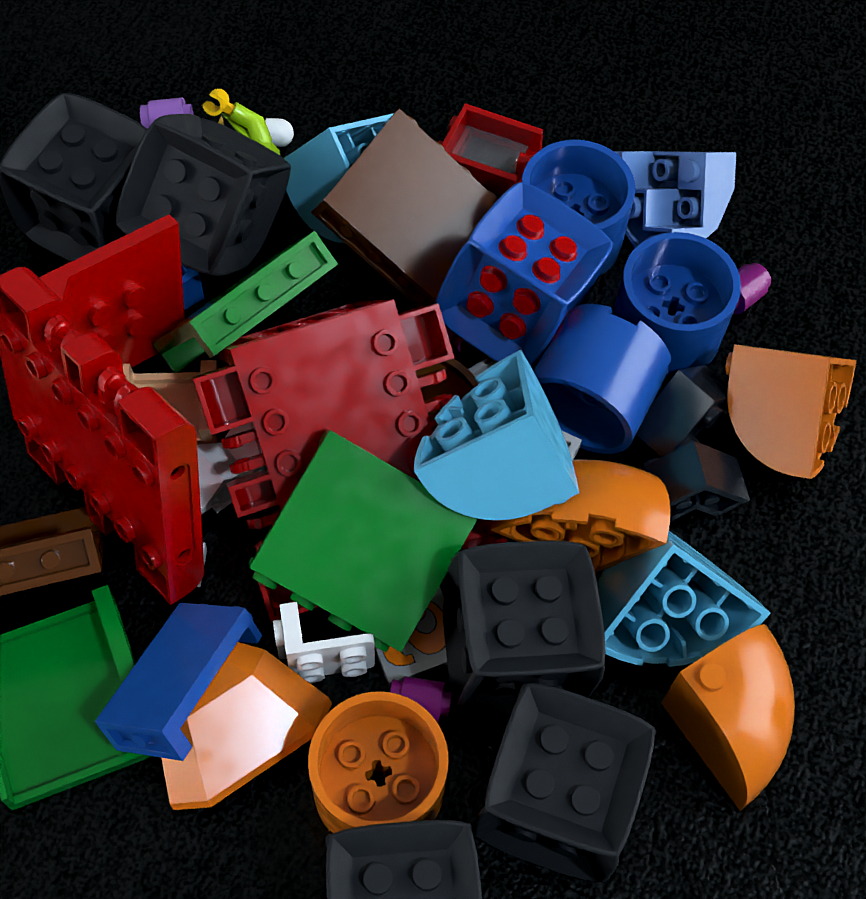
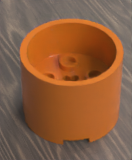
(374, 735)

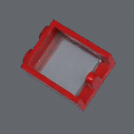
(491, 146)

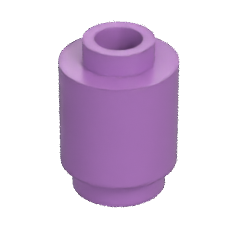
(163, 107)

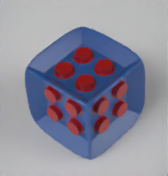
(521, 273)

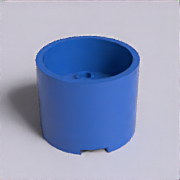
(588, 181)
(683, 293)
(602, 376)

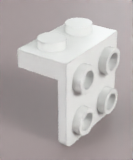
(316, 659)

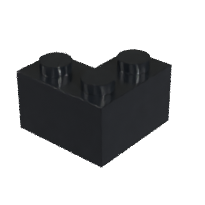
(683, 408)
(699, 479)

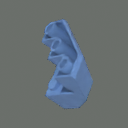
(678, 192)

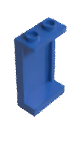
(172, 677)

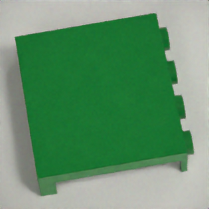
(246, 302)
(361, 543)
(52, 691)

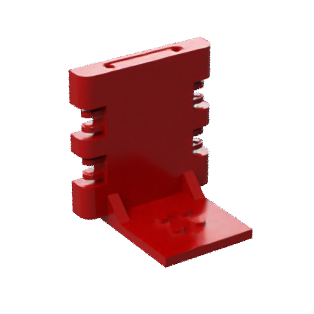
(334, 373)
(85, 420)

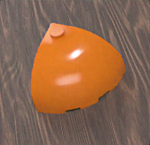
(787, 405)
(614, 515)
(737, 711)

